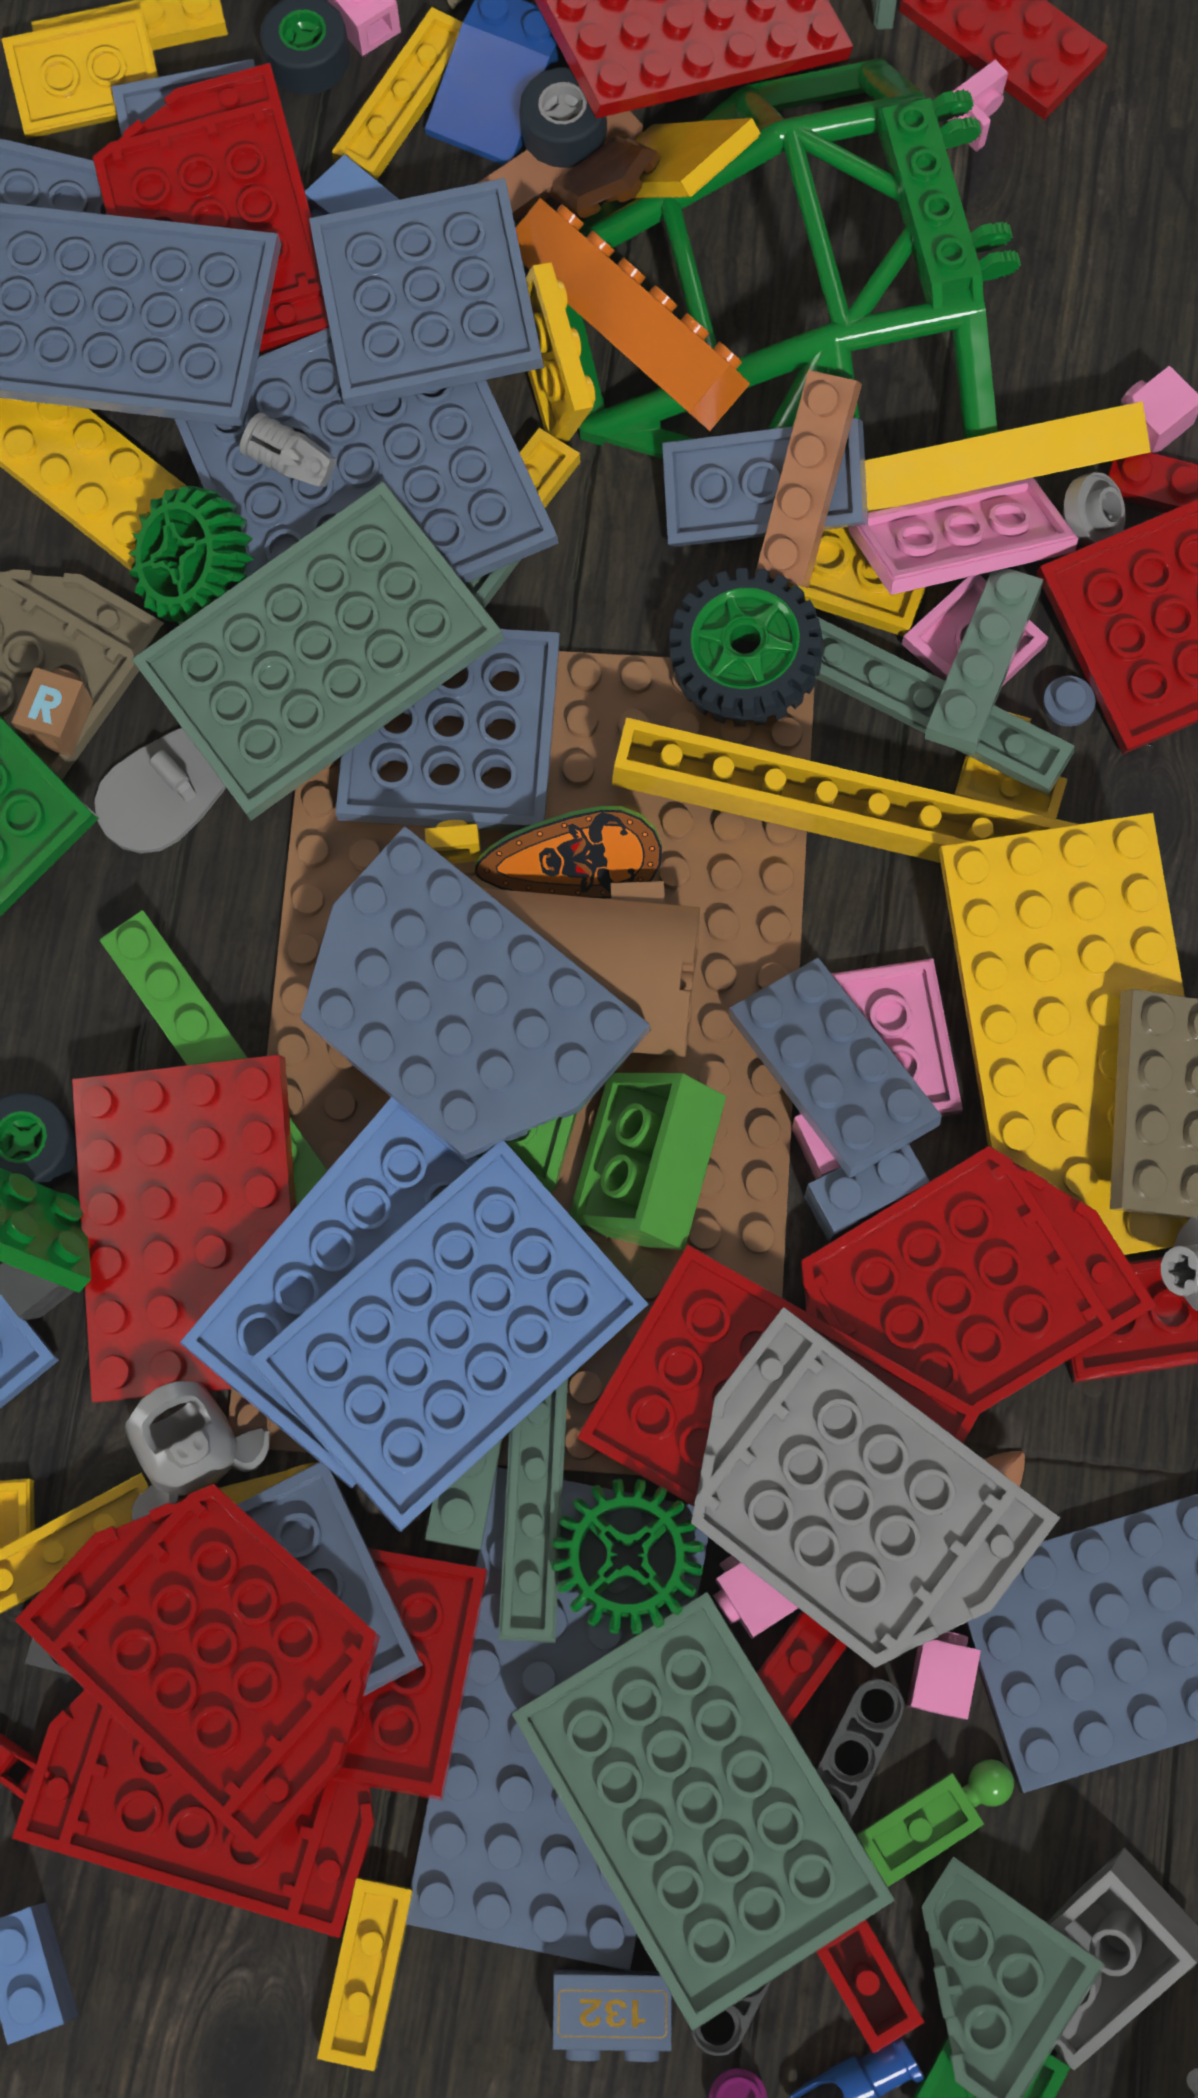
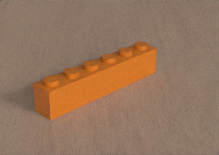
(630, 317)

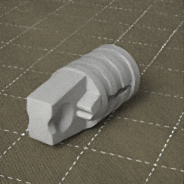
(286, 451)

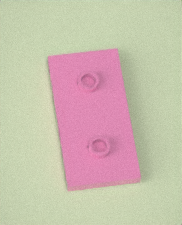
(963, 535)

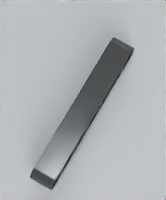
(848, 1793)

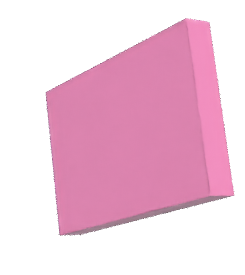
(909, 1016)

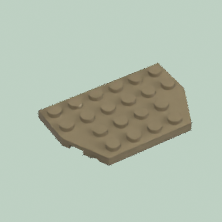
(73, 628)

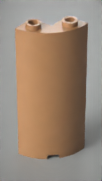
(630, 948)

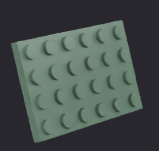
(318, 650)
(702, 1810)

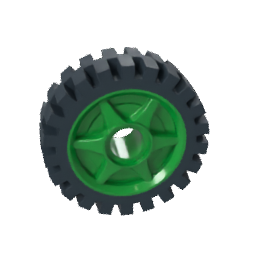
(741, 611)

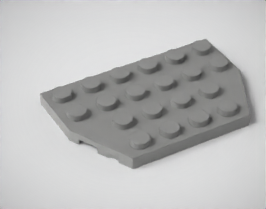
(857, 1498)

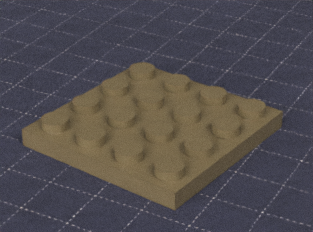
(1156, 1106)

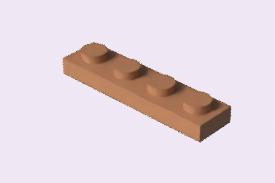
(809, 477)

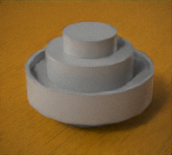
(1094, 508)

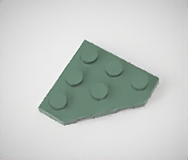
(1001, 1982)

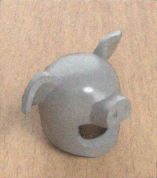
(189, 1446)

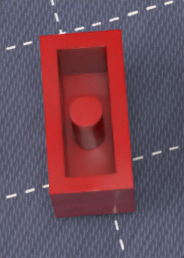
(870, 1986)

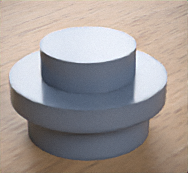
(1069, 701)

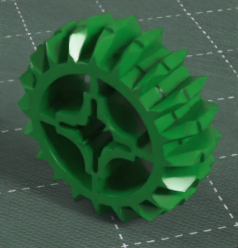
(188, 552)
(594, 1520)

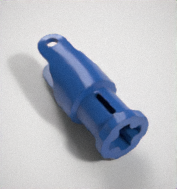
(871, 2074)

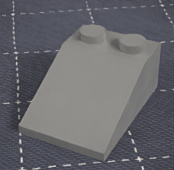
(1139, 1938)

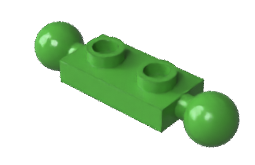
(933, 1820)

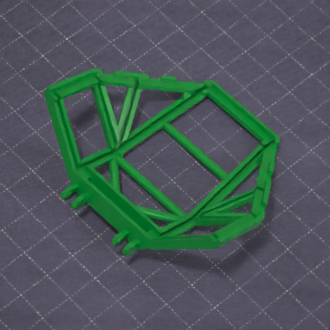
(933, 232)

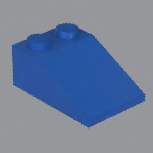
(490, 66)

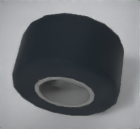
(558, 120)

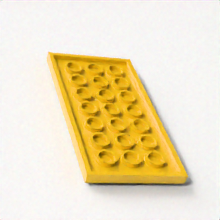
(1043, 948)

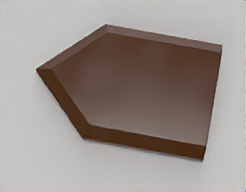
(605, 175)

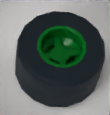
(305, 45)
(32, 1117)

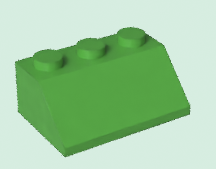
(647, 1158)

